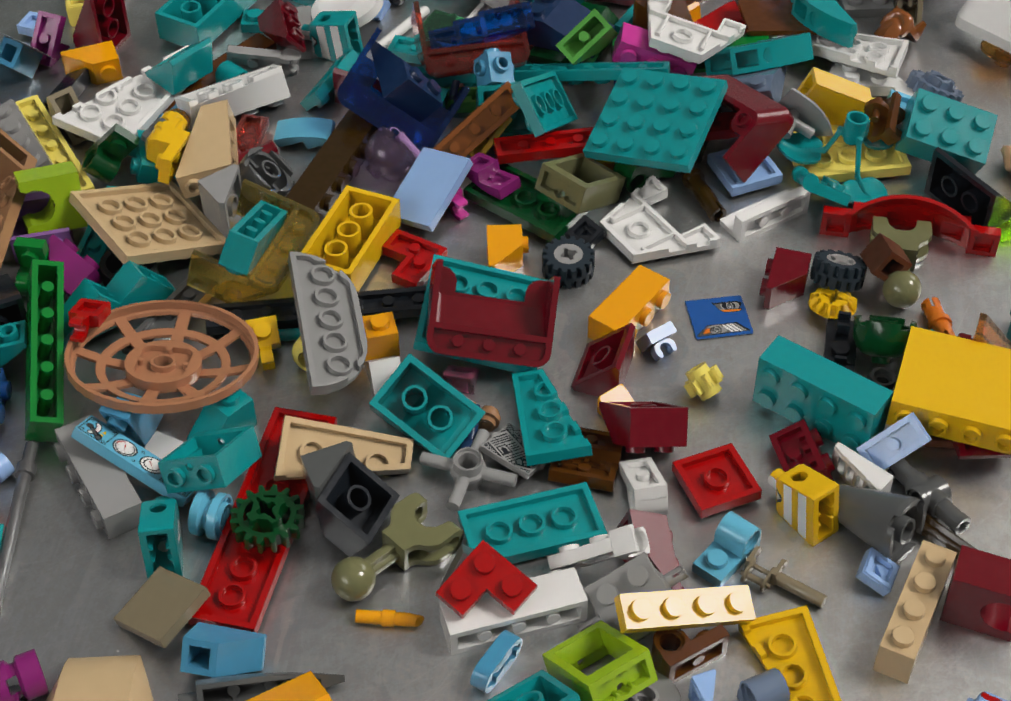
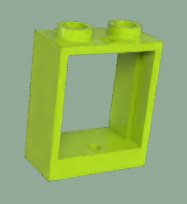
(631, 665)

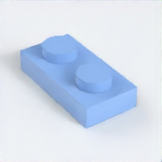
(895, 442)

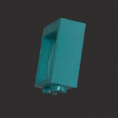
(207, 462)

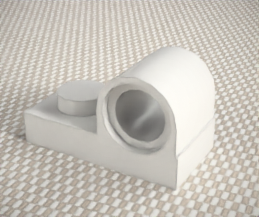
(644, 485)

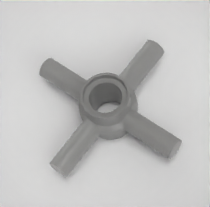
(468, 469)

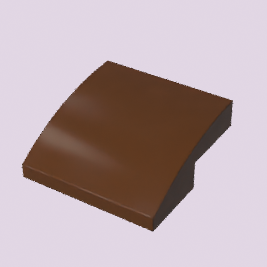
(597, 470)

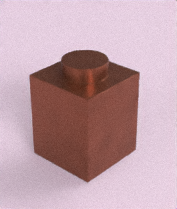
(885, 257)

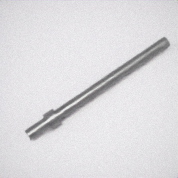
(24, 473)

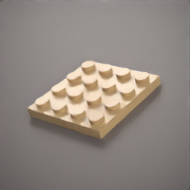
(148, 222)

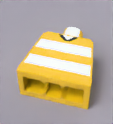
(807, 502)

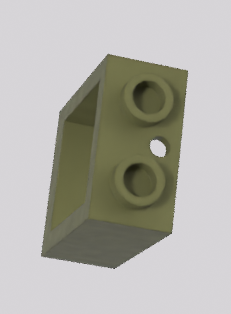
(584, 181)

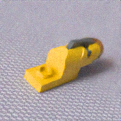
(166, 142)

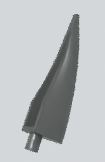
(247, 685)

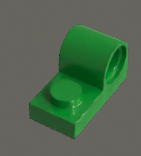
(26, 250)

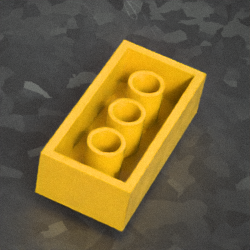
(354, 232)

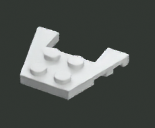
(686, 38)
(879, 84)
(645, 234)

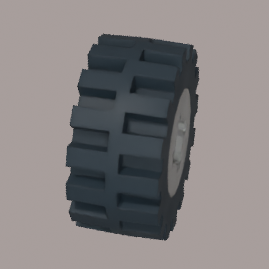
(569, 260)
(838, 270)

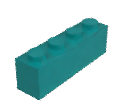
(251, 238)

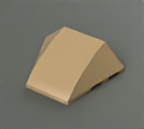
(102, 680)

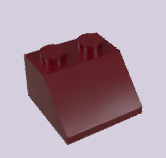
(646, 425)

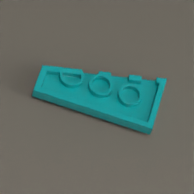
(545, 421)

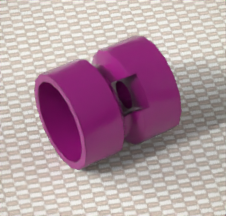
(29, 675)

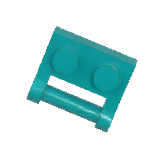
(827, 187)

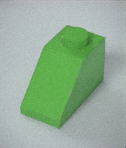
(587, 38)

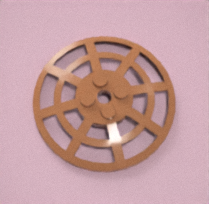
(164, 364)

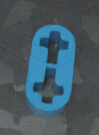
(496, 661)

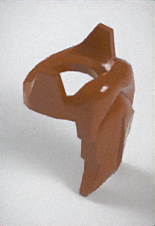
(900, 25)

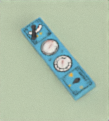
(125, 455)

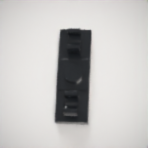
(839, 341)

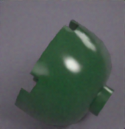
(881, 337)

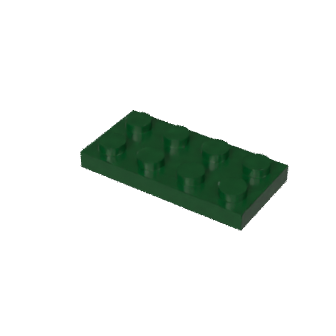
(527, 207)

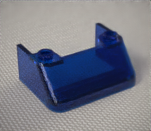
(368, 103)

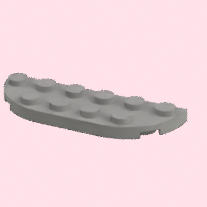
(328, 323)

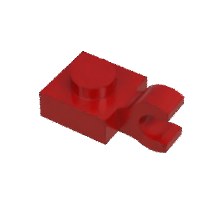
(86, 315)

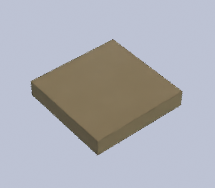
(162, 607)

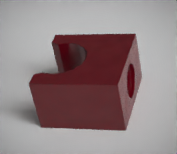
(980, 594)

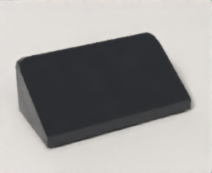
(78, 80)

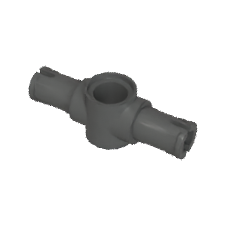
(933, 492)

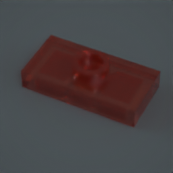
(251, 131)

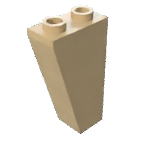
(209, 146)

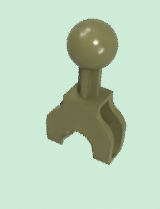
(904, 287)
(404, 543)

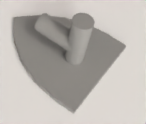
(807, 115)

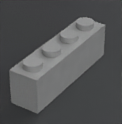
(101, 484)

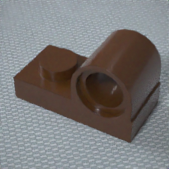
(687, 653)

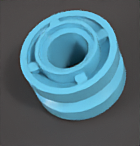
(209, 513)

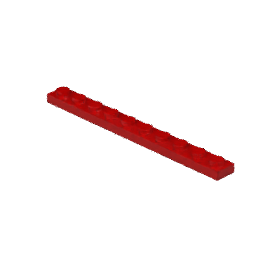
(572, 142)

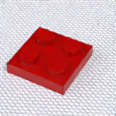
(716, 480)

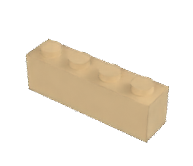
(914, 611)

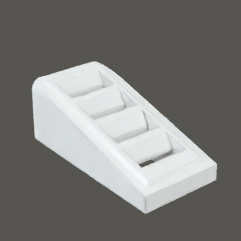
(859, 471)

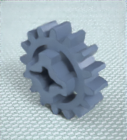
(935, 83)

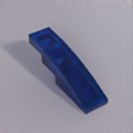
(489, 26)

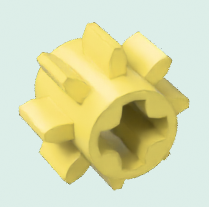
(703, 381)

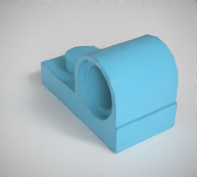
(728, 552)

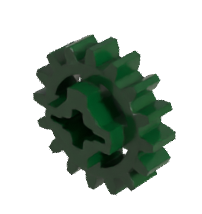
(267, 518)

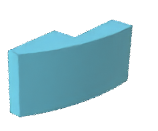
(309, 130)

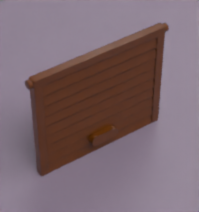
(770, 18)

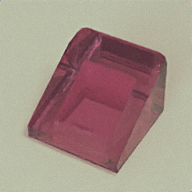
(462, 378)

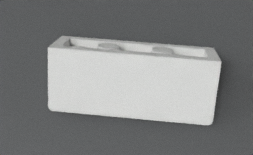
(766, 214)

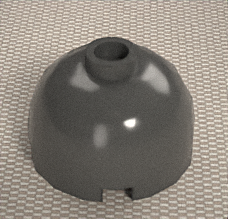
(267, 170)

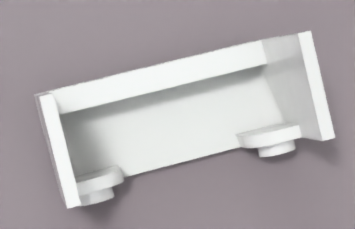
(987, 20)

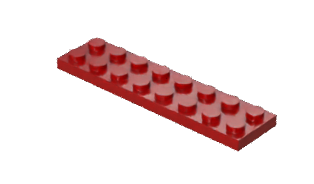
(242, 578)

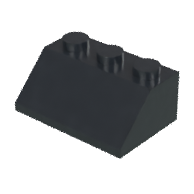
(965, 192)

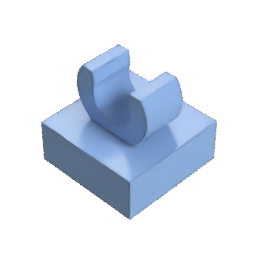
(657, 338)

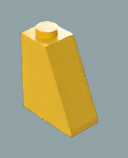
(834, 94)

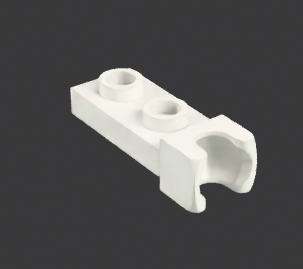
(619, 543)

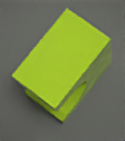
(57, 182)

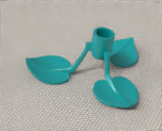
(855, 132)

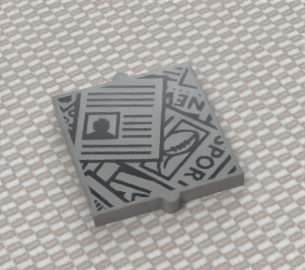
(508, 449)

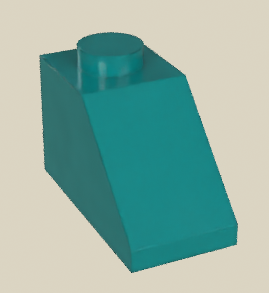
(227, 413)

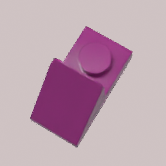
(48, 37)

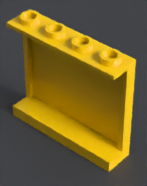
(955, 389)

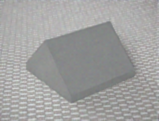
(220, 197)

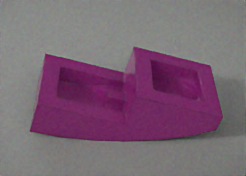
(490, 178)

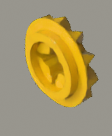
(841, 301)

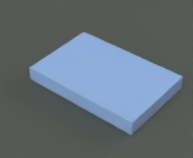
(430, 187)

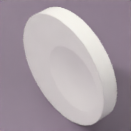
(365, 9)

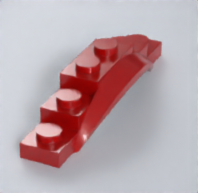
(903, 214)

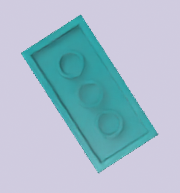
(543, 103)
(534, 523)

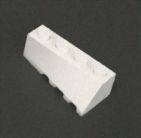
(244, 93)

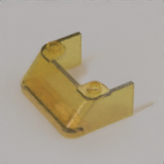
(272, 268)

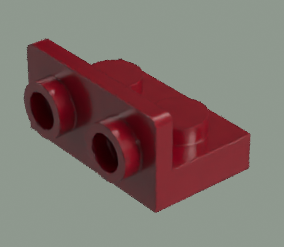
(801, 446)

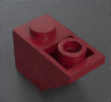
(786, 278)

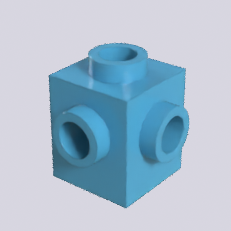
(493, 67)

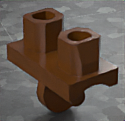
(884, 118)

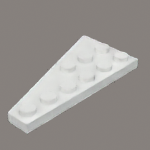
(868, 52)
(129, 102)

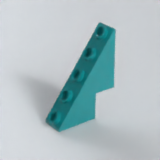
(129, 286)

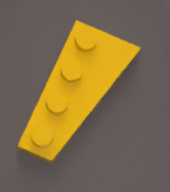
(793, 647)

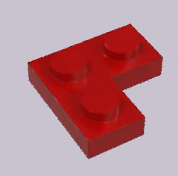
(415, 257)
(485, 572)

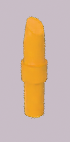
(388, 618)

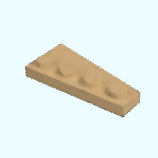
(377, 451)

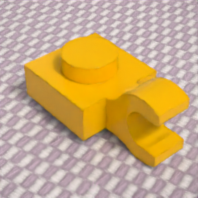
(268, 338)

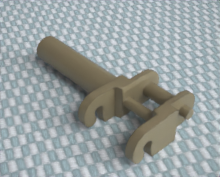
(780, 579)

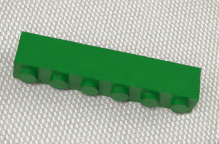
(44, 351)

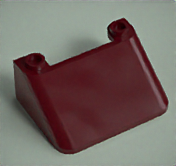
(491, 326)

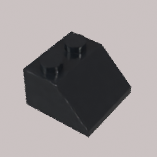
(353, 505)

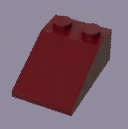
(102, 22)

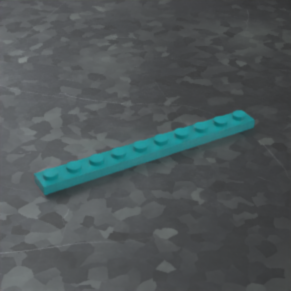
(575, 74)

